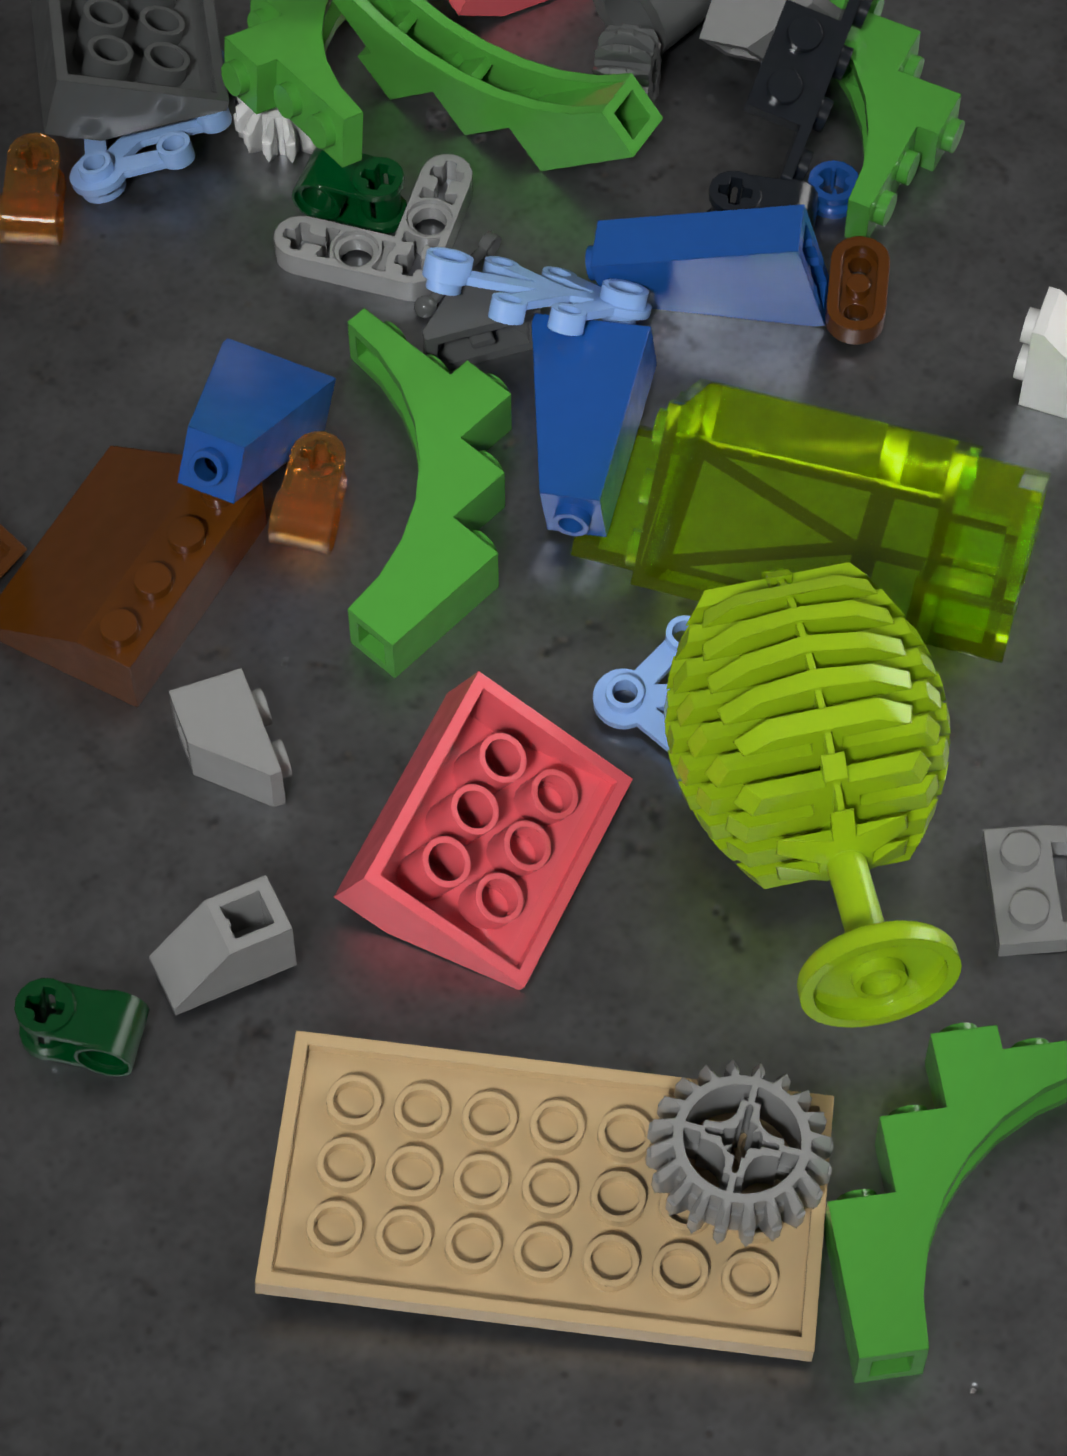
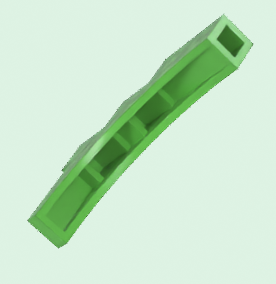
(285, 66)
(552, 112)
(898, 114)
(443, 558)
(923, 1157)

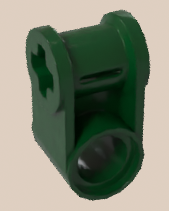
(351, 192)
(84, 1025)

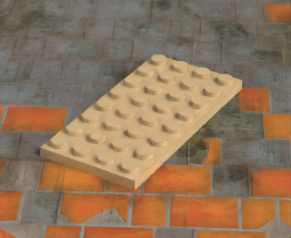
(515, 1203)

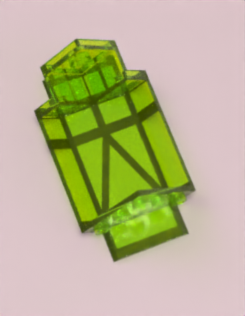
(774, 483)

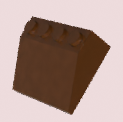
(126, 572)

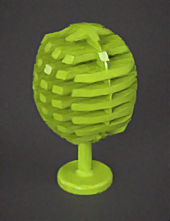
(817, 755)

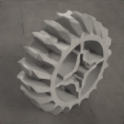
(679, 1137)

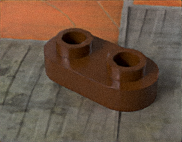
(857, 294)

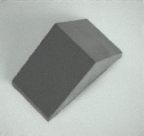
(465, 332)

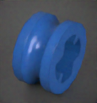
(833, 174)

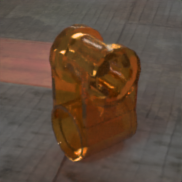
(33, 193)
(311, 495)

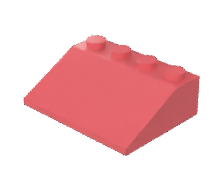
(485, 834)

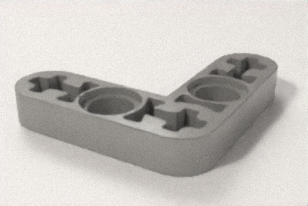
(389, 253)

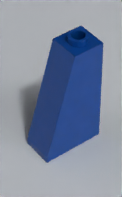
(719, 263)
(588, 418)
(250, 419)

